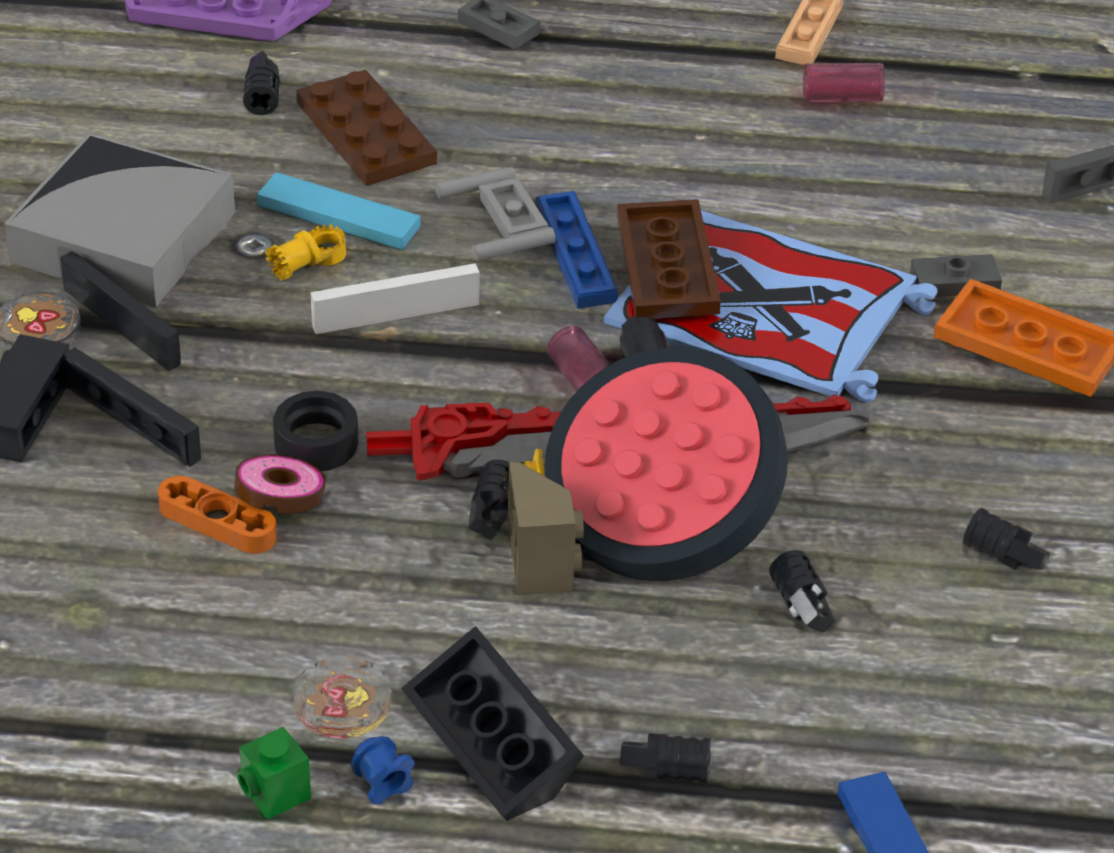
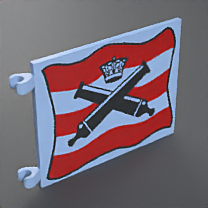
(792, 309)

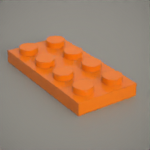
(1028, 337)

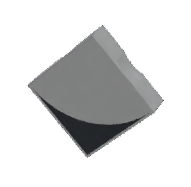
(124, 213)

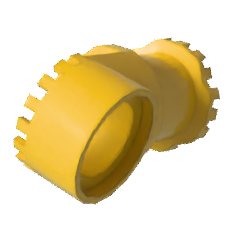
(305, 250)

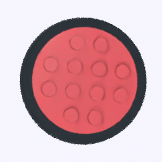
(669, 462)

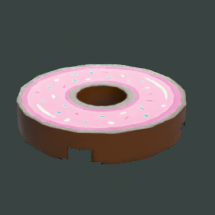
(279, 482)

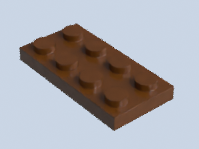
(366, 127)
(668, 259)

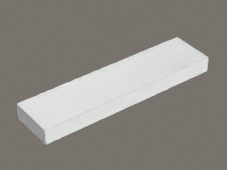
(395, 298)

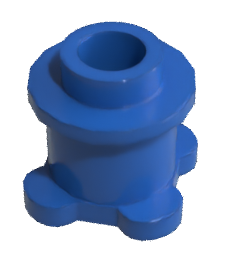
(382, 768)

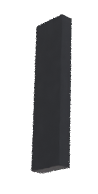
(121, 311)
(132, 407)

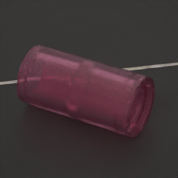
(843, 82)
(575, 355)

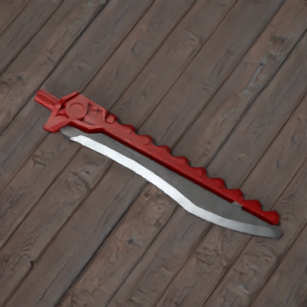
(471, 434)

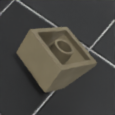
(542, 532)

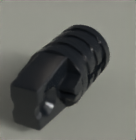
(261, 85)
(490, 500)
(1003, 541)
(802, 589)
(669, 757)

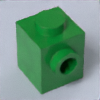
(274, 773)

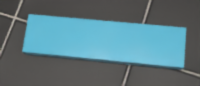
(333, 207)

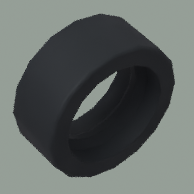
(315, 408)

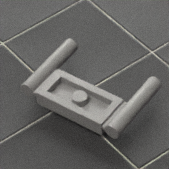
(508, 207)

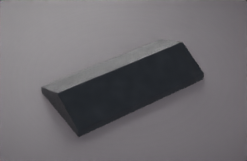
(494, 726)

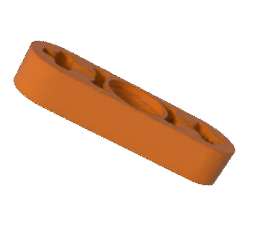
(243, 528)

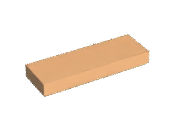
(808, 30)

